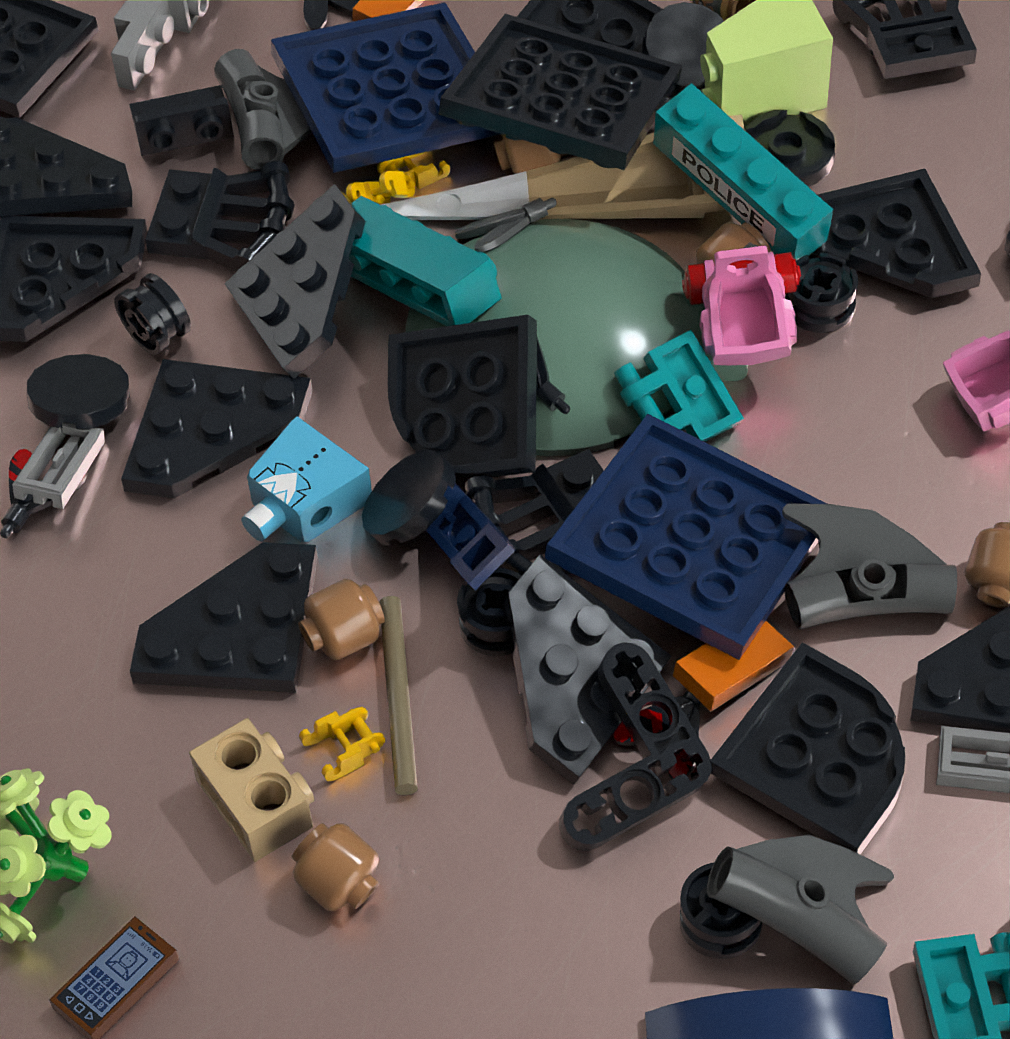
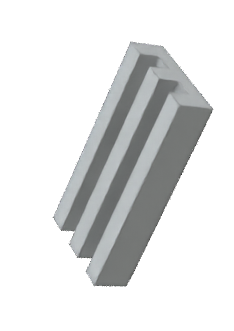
(67, 468)
(974, 770)

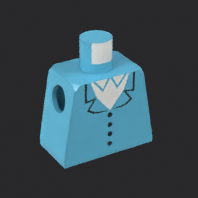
(304, 485)

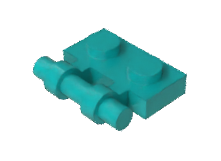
(689, 384)
(957, 989)

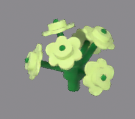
(39, 852)

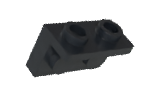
(181, 120)

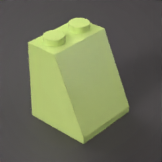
(769, 60)

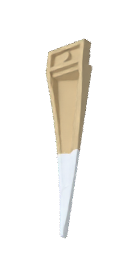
(645, 189)

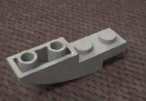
(143, 30)

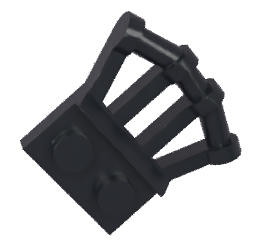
(911, 43)
(193, 208)
(554, 495)

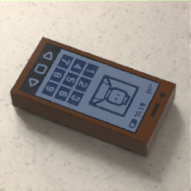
(114, 979)

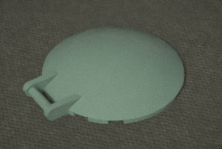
(597, 306)

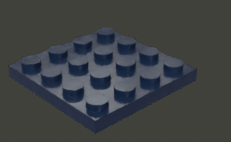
(378, 84)
(687, 536)

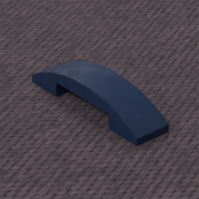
(469, 538)
(774, 1015)

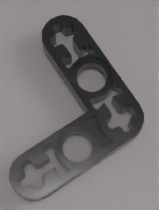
(657, 749)

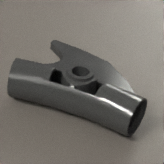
(263, 109)
(864, 568)
(806, 894)

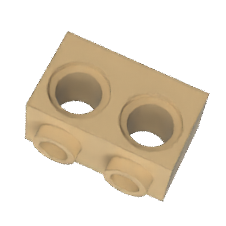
(245, 791)

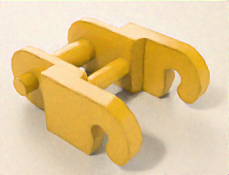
(420, 174)
(390, 184)
(336, 727)

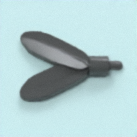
(504, 225)

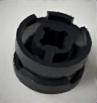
(824, 293)
(152, 313)
(484, 614)
(712, 924)

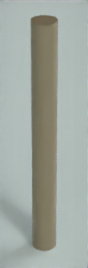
(398, 697)

